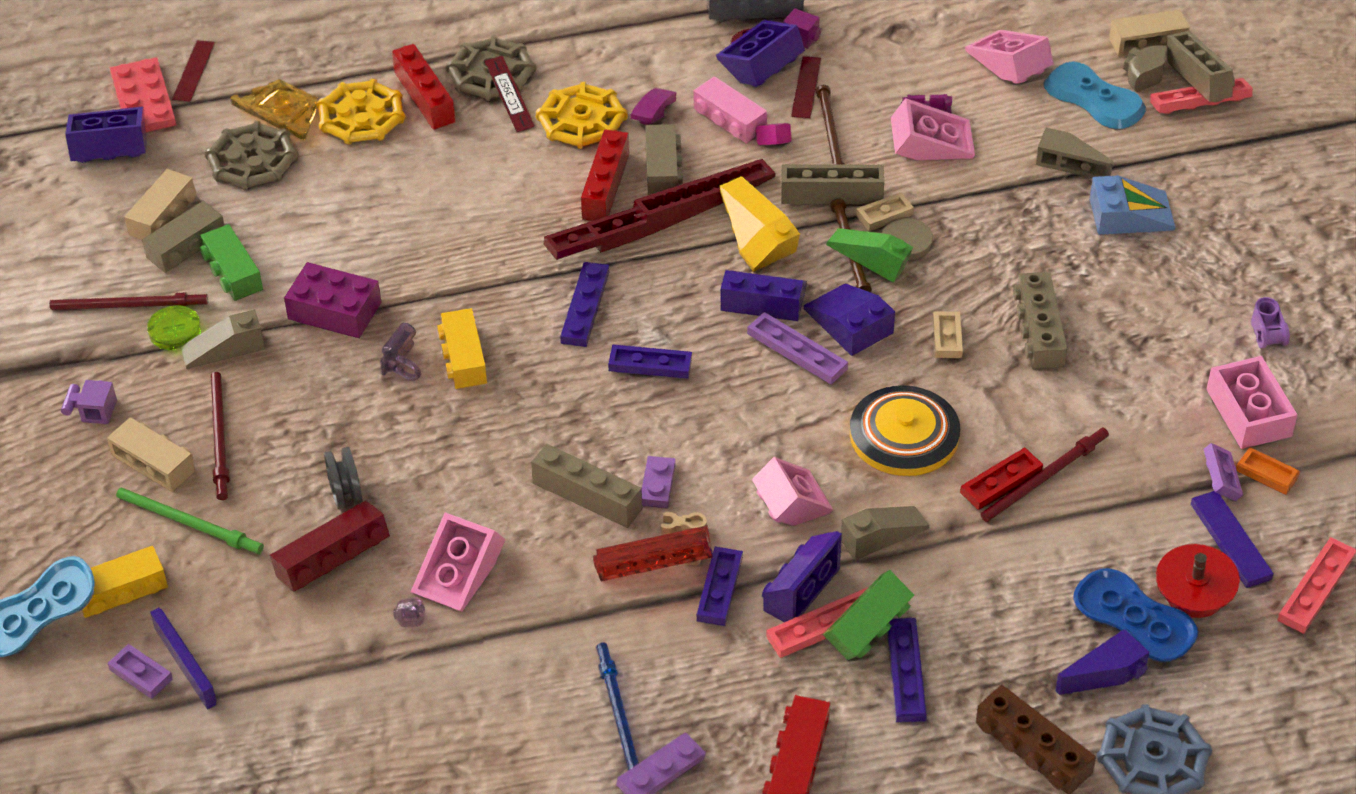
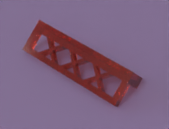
(653, 553)

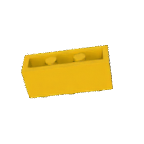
(462, 348)
(125, 580)

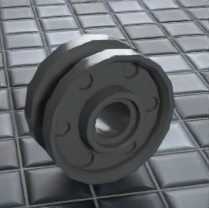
(343, 477)

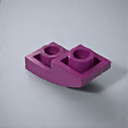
(652, 106)

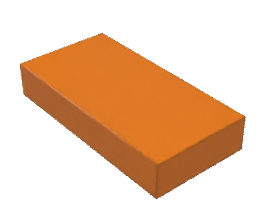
(1267, 470)

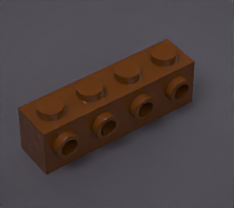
(1035, 740)

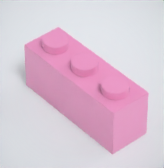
(729, 109)

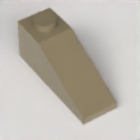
(1070, 154)
(227, 339)
(879, 528)

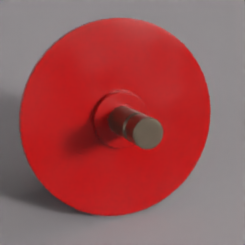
(1197, 579)

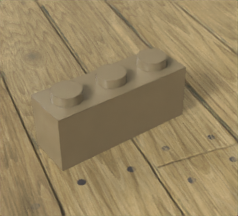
(663, 157)
(181, 236)

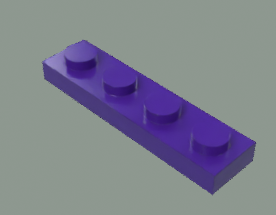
(584, 304)

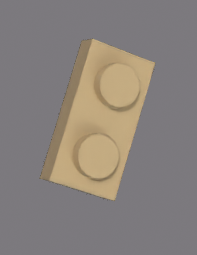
(884, 211)
(947, 335)

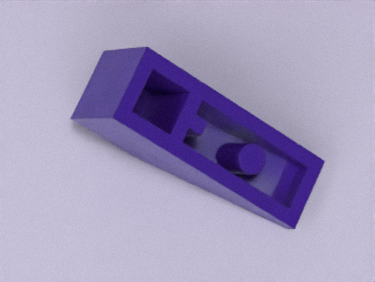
(1105, 666)

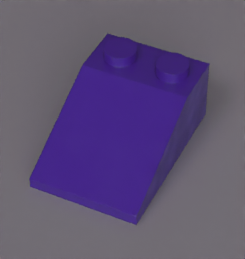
(853, 317)

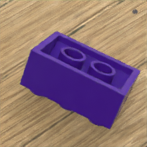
(762, 52)
(106, 134)
(762, 293)
(803, 577)

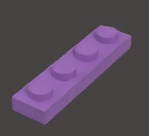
(797, 348)

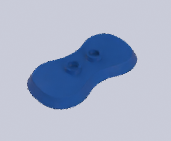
(1118, 602)

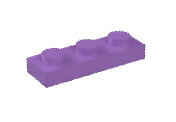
(662, 767)

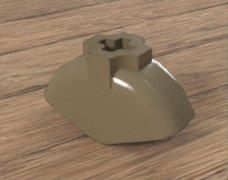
(1145, 66)

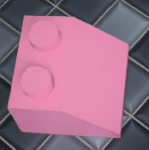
(790, 493)

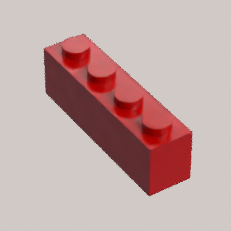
(423, 86)
(605, 175)
(798, 747)

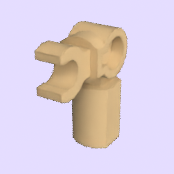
(682, 523)

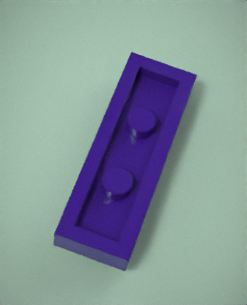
(650, 361)
(719, 586)

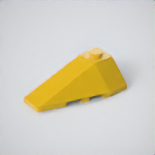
(759, 226)

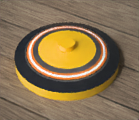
(904, 430)

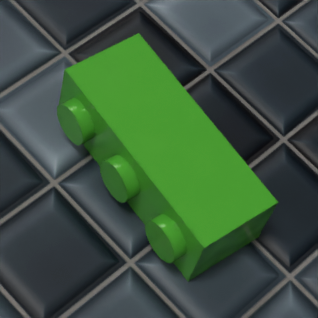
(230, 262)
(869, 616)

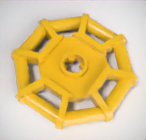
(360, 101)
(569, 116)

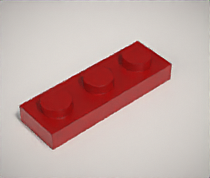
(1001, 478)

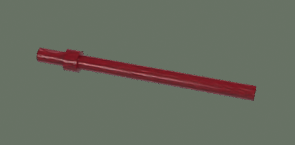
(125, 302)
(1083, 447)
(220, 473)

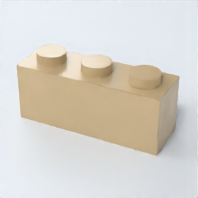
(1145, 30)
(160, 204)
(151, 454)

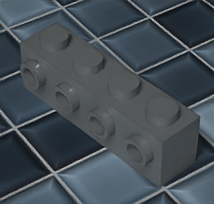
(746, 9)

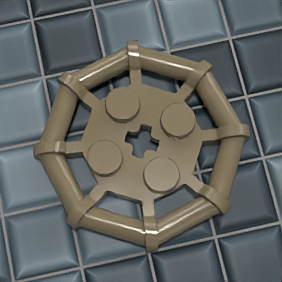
(478, 72)
(242, 169)

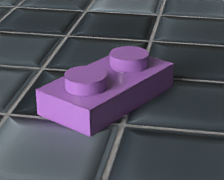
(1223, 472)
(658, 481)
(140, 671)

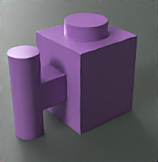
(93, 403)

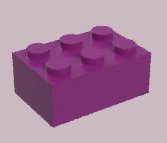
(332, 300)

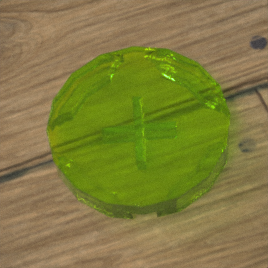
(173, 327)

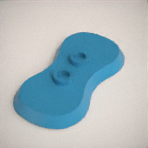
(1106, 103)
(58, 593)

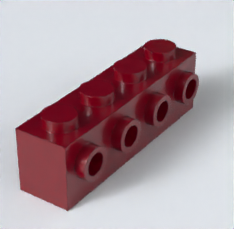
(329, 545)

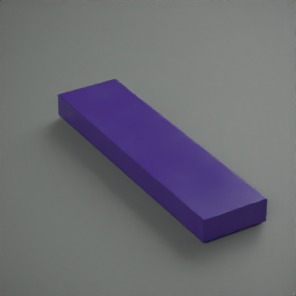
(1232, 538)
(184, 658)
(906, 671)

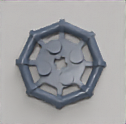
(1149, 767)

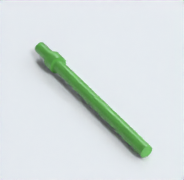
(233, 538)

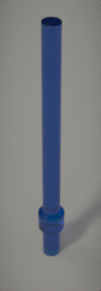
(608, 672)

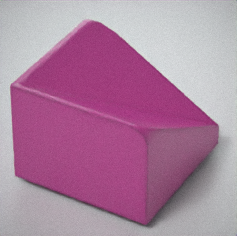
(773, 134)

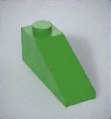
(873, 250)

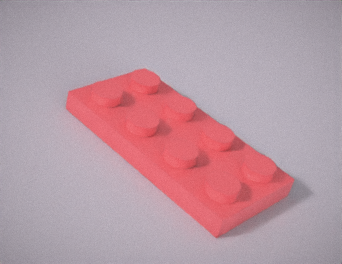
(143, 86)

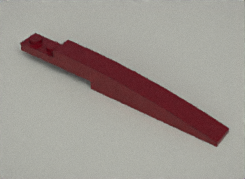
(653, 212)

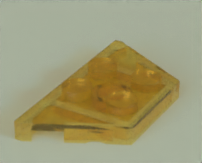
(280, 106)

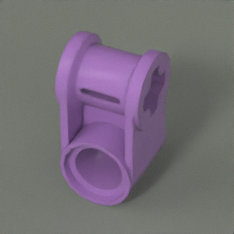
(1269, 323)

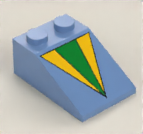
(1129, 206)

